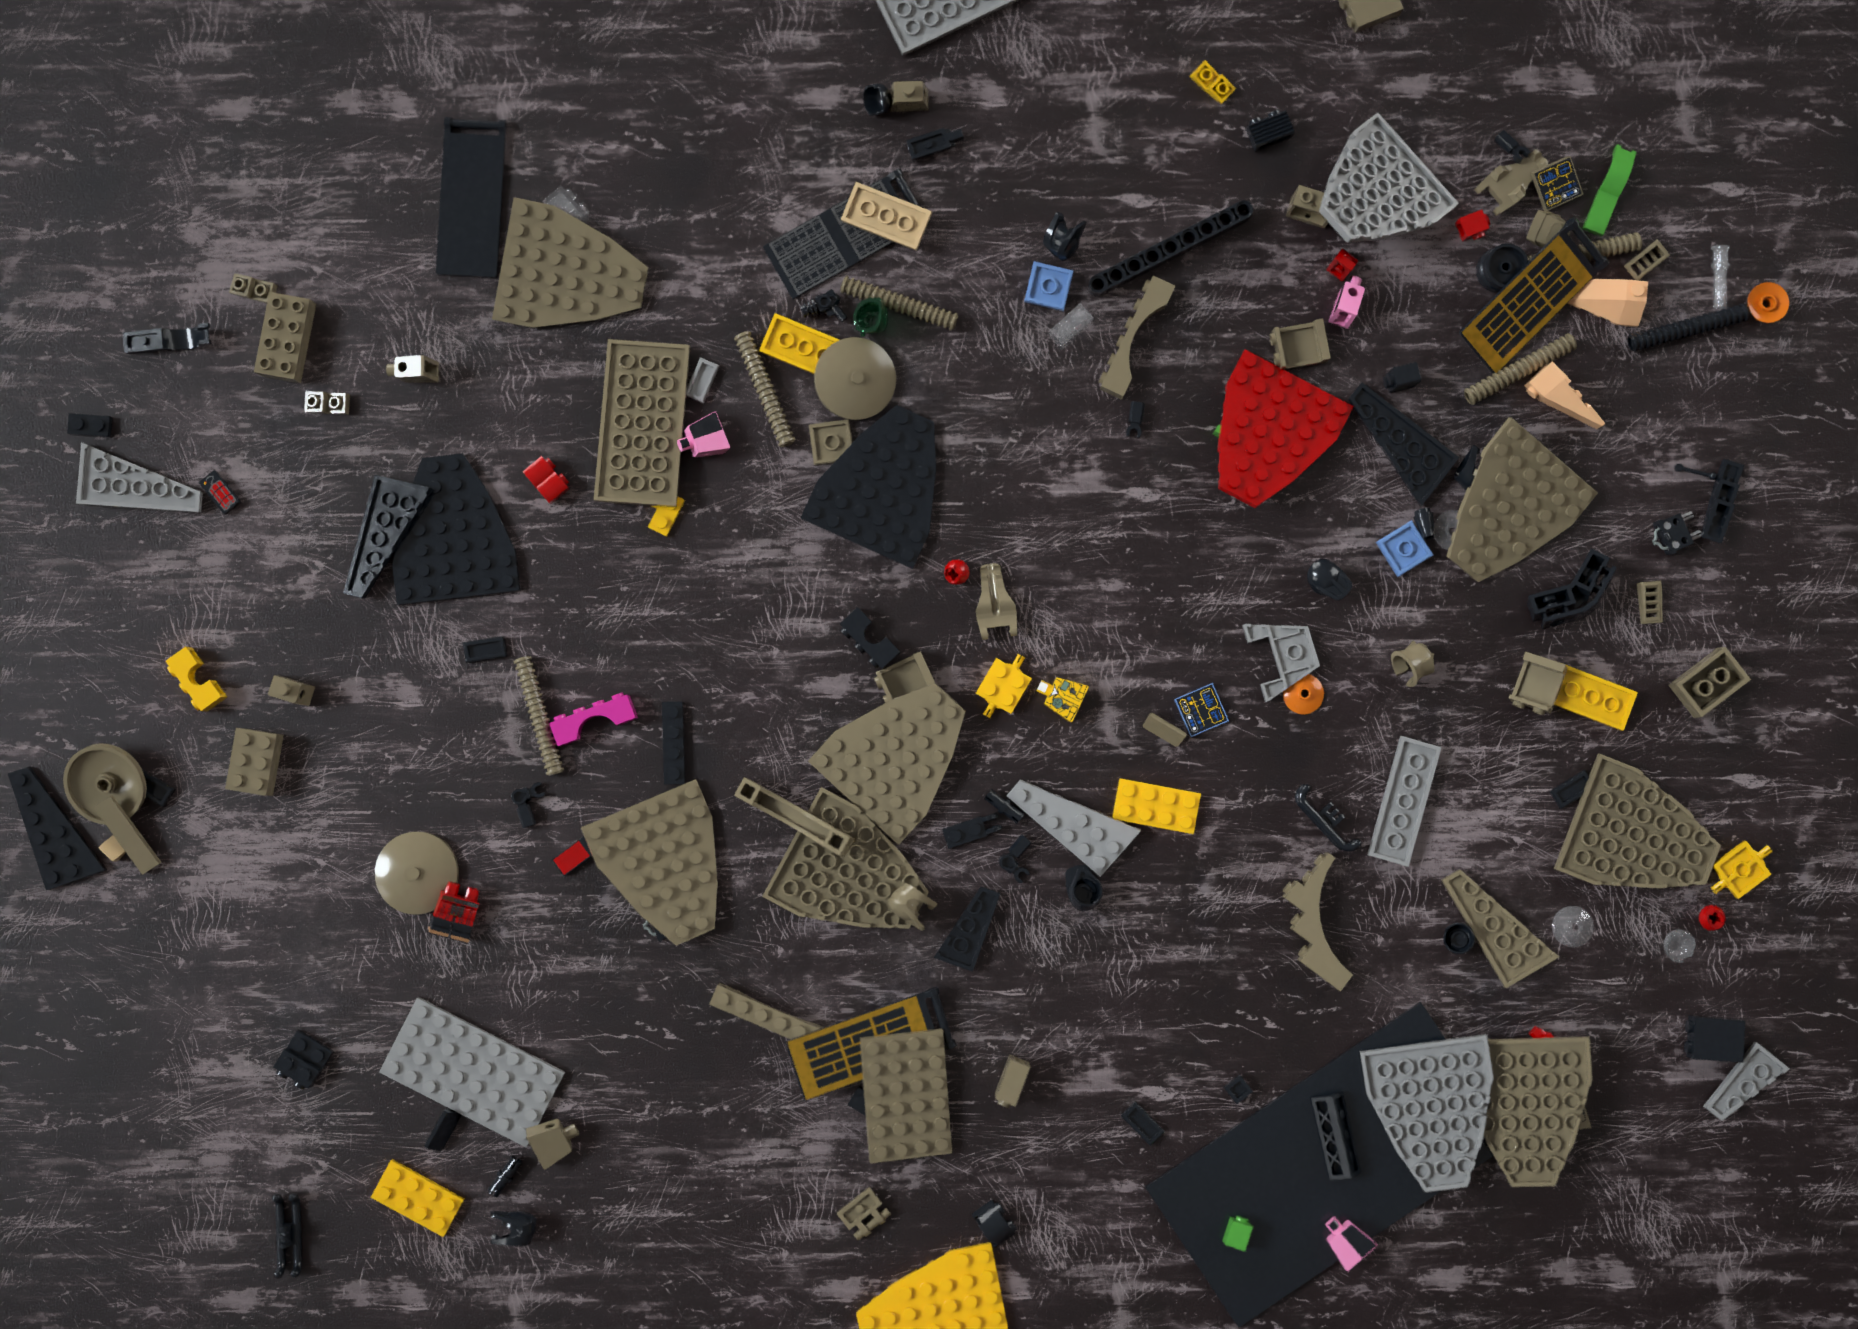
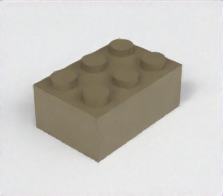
(1709, 682)
(254, 761)

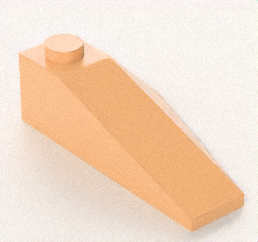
(1614, 300)
(1553, 388)

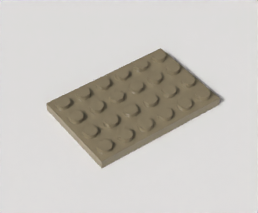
(905, 1095)

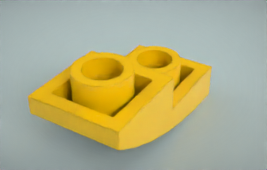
(1212, 83)

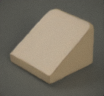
(112, 849)

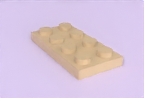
(886, 216)

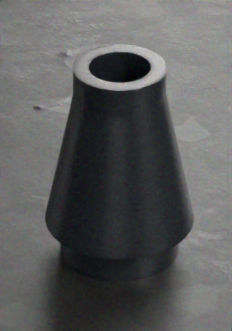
(1425, 522)

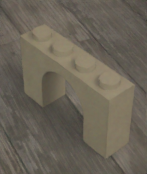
(1367, 13)

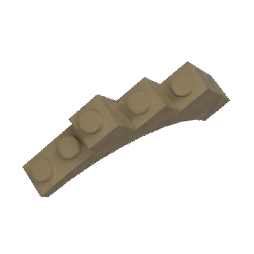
(1307, 924)

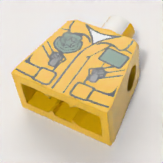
(1063, 697)

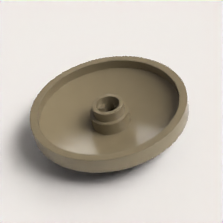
(855, 378)
(102, 772)
(415, 871)

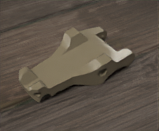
(1510, 182)
(995, 605)

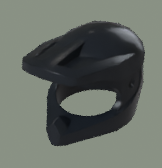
(1065, 241)
(1465, 470)
(1328, 579)
(1083, 888)
(521, 1226)

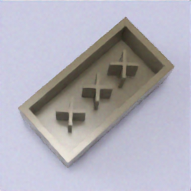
(285, 337)

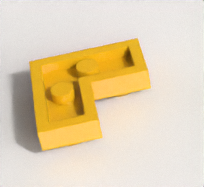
(665, 517)

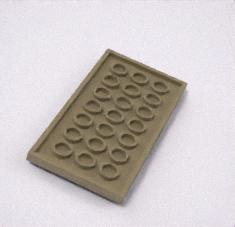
(641, 423)

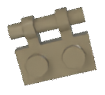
(861, 1207)

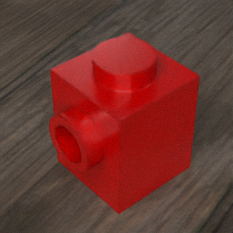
(1473, 225)

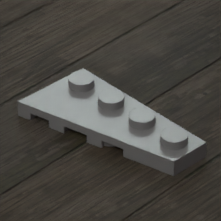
(1745, 1081)

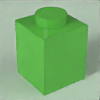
(1237, 1233)

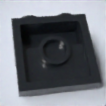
(303, 1060)

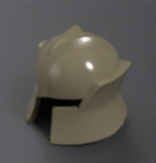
(1418, 658)

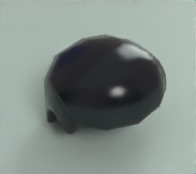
(877, 99)
(1459, 938)

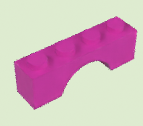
(569, 728)

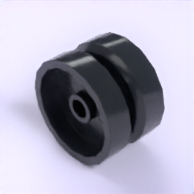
(1499, 266)

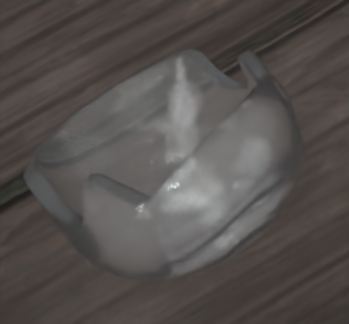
(1679, 945)

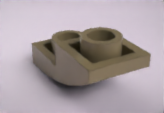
(251, 288)
(327, 403)

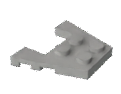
(1292, 653)

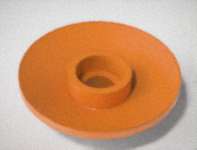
(1775, 297)
(1299, 704)

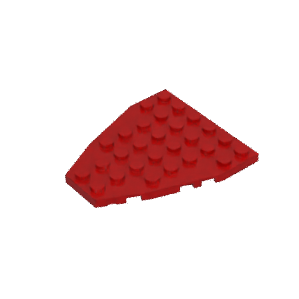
(1272, 429)

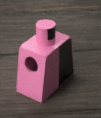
(1347, 303)
(705, 437)
(1348, 1242)

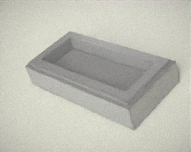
(702, 380)

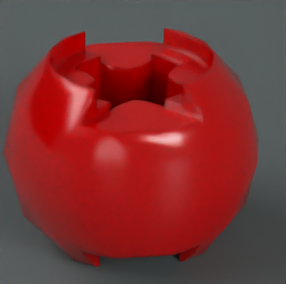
(956, 572)
(1707, 923)

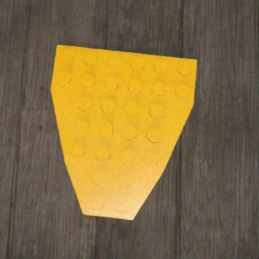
(946, 1293)

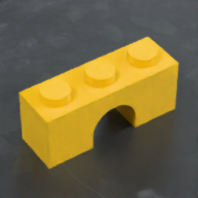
(183, 666)

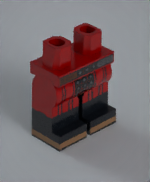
(457, 906)

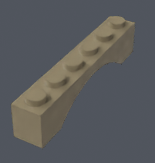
(1155, 299)
(794, 816)
(760, 1013)

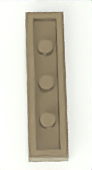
(127, 834)

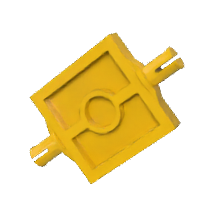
(1003, 686)
(1741, 869)

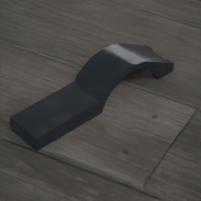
(166, 339)

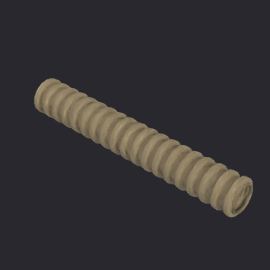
(1612, 246)
(900, 303)
(1520, 369)
(764, 389)
(538, 715)

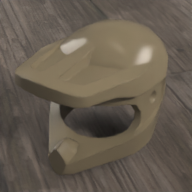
(904, 904)

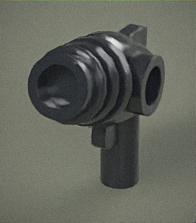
(825, 303)

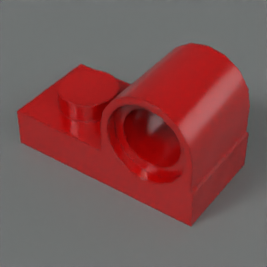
(1342, 264)

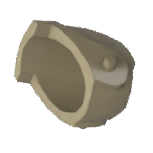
(1544, 227)

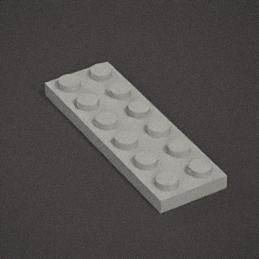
(1404, 801)

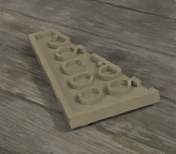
(1503, 939)

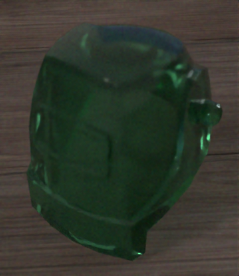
(870, 316)

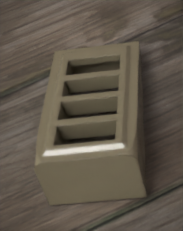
(1659, 248)
(1642, 594)

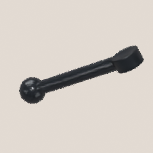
(1679, 467)

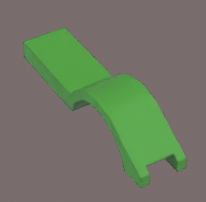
(1609, 191)

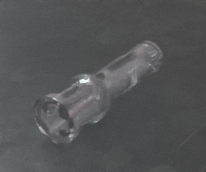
(1720, 266)

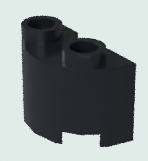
(993, 1223)

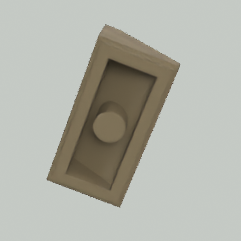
(1164, 729)

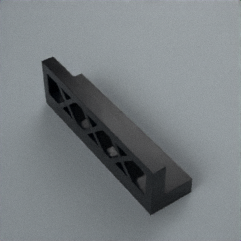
(1341, 1136)

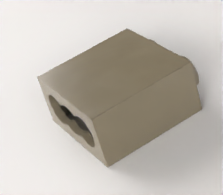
(1011, 1081)

